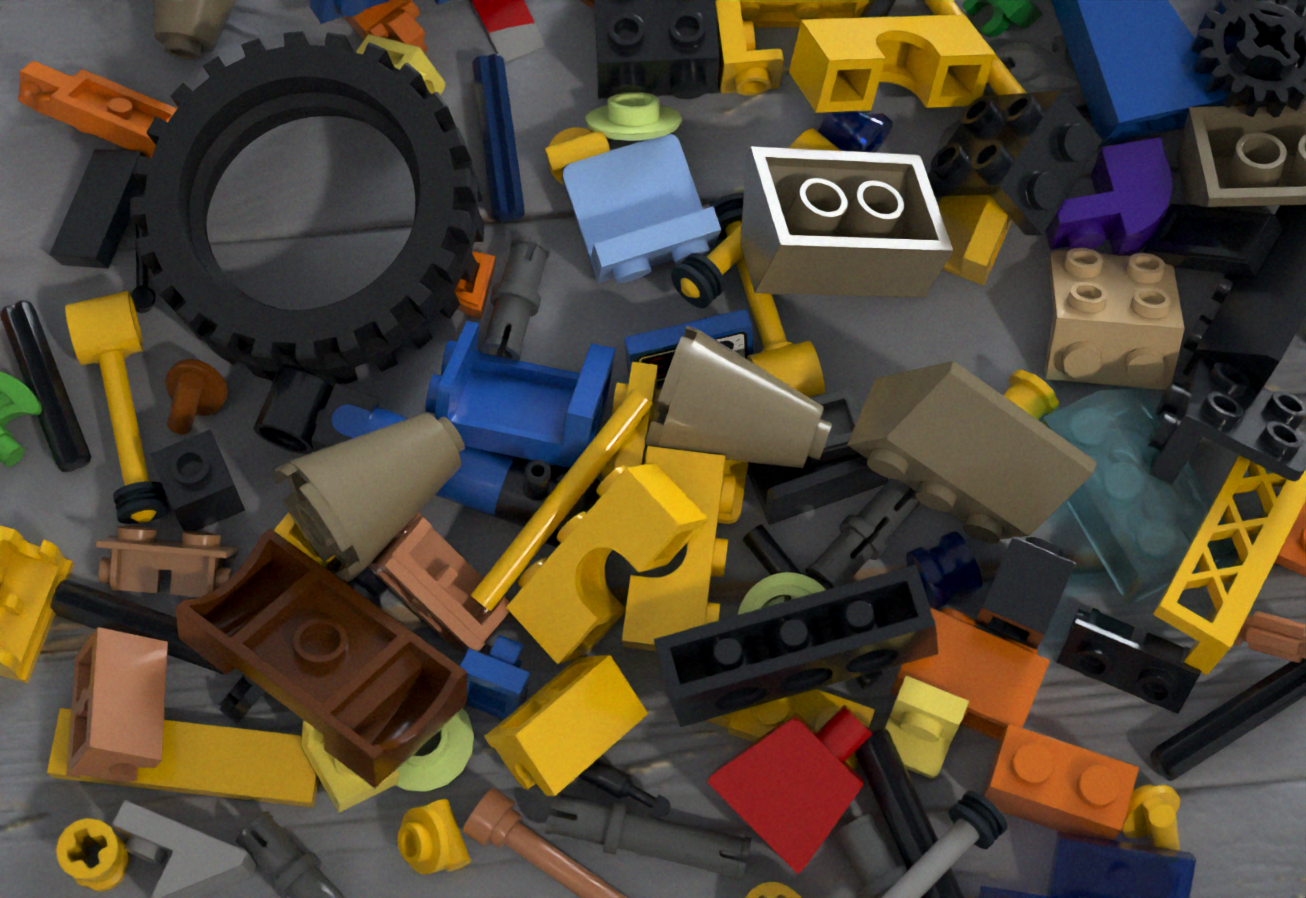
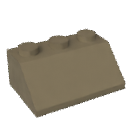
(1243, 158)
(841, 223)
(968, 451)

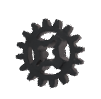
(1258, 54)

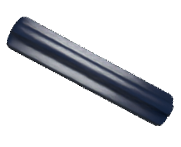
(498, 138)

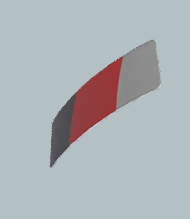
(509, 27)

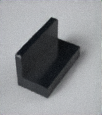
(794, 490)

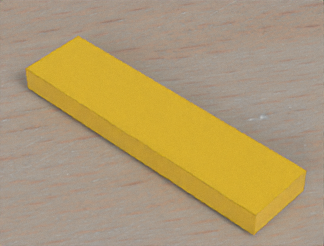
(214, 763)

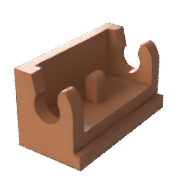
(437, 585)
(117, 706)

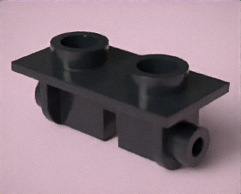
(1152, 671)

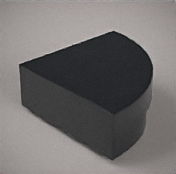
(241, 699)

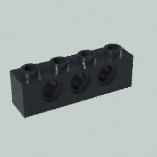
(797, 645)

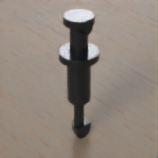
(621, 785)

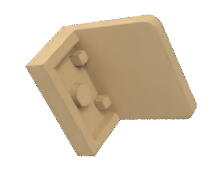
(1113, 319)

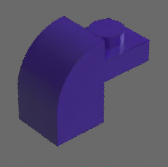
(1129, 202)

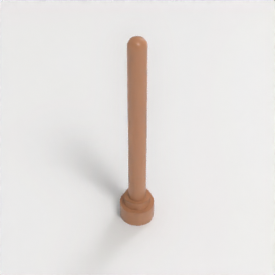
(499, 824)

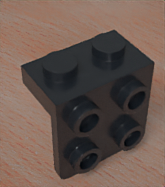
(656, 47)
(1019, 152)
(1232, 412)

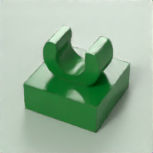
(1019, 11)

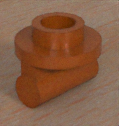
(194, 391)

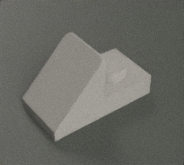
(196, 862)

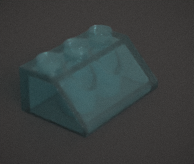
(1126, 513)

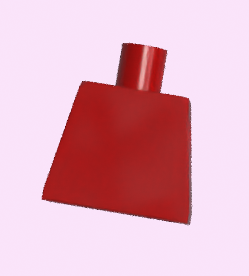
(795, 782)

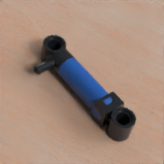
(310, 415)

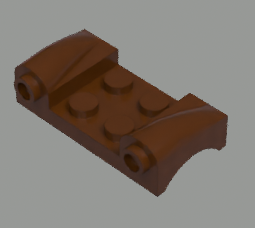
(326, 657)

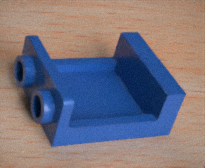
(520, 404)

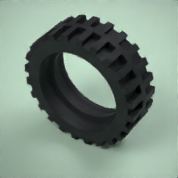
(245, 103)

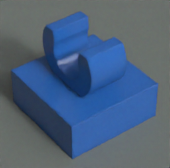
(496, 680)

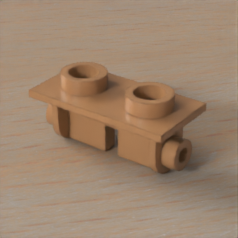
(140, 557)

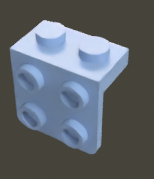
(638, 209)

